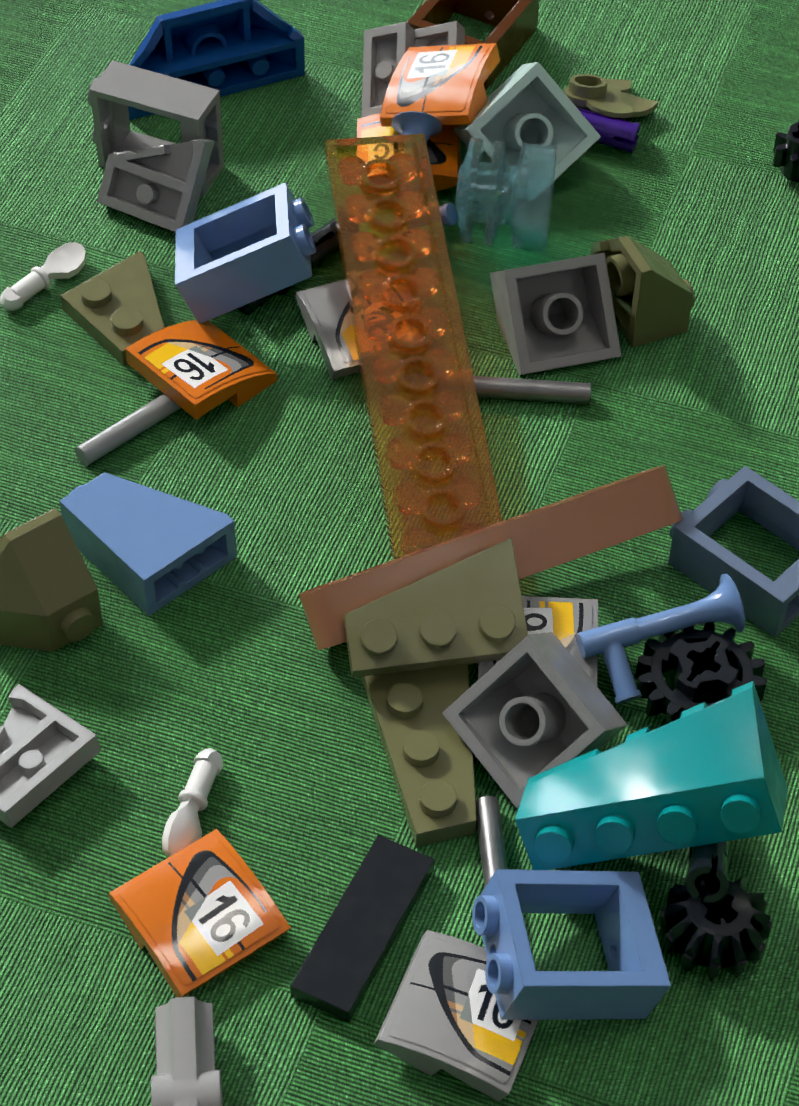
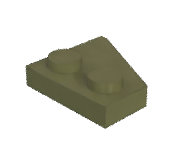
(116, 306)

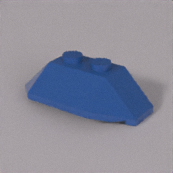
(222, 47)

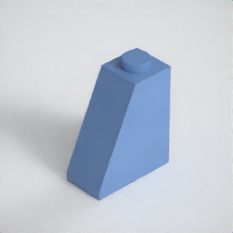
(147, 538)

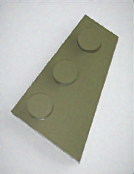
(442, 620)

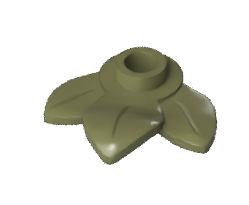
(607, 97)

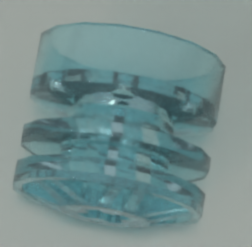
(506, 194)

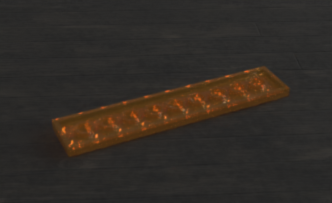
(410, 343)

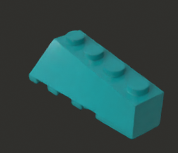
(660, 790)

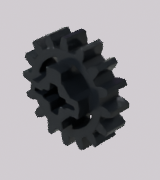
(696, 670)

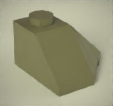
(645, 291)
(45, 587)

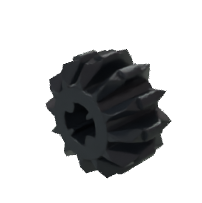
(716, 932)

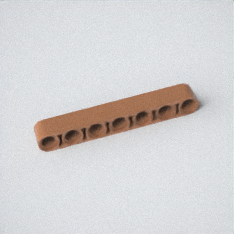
(539, 541)

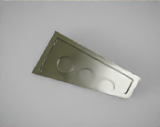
(425, 751)

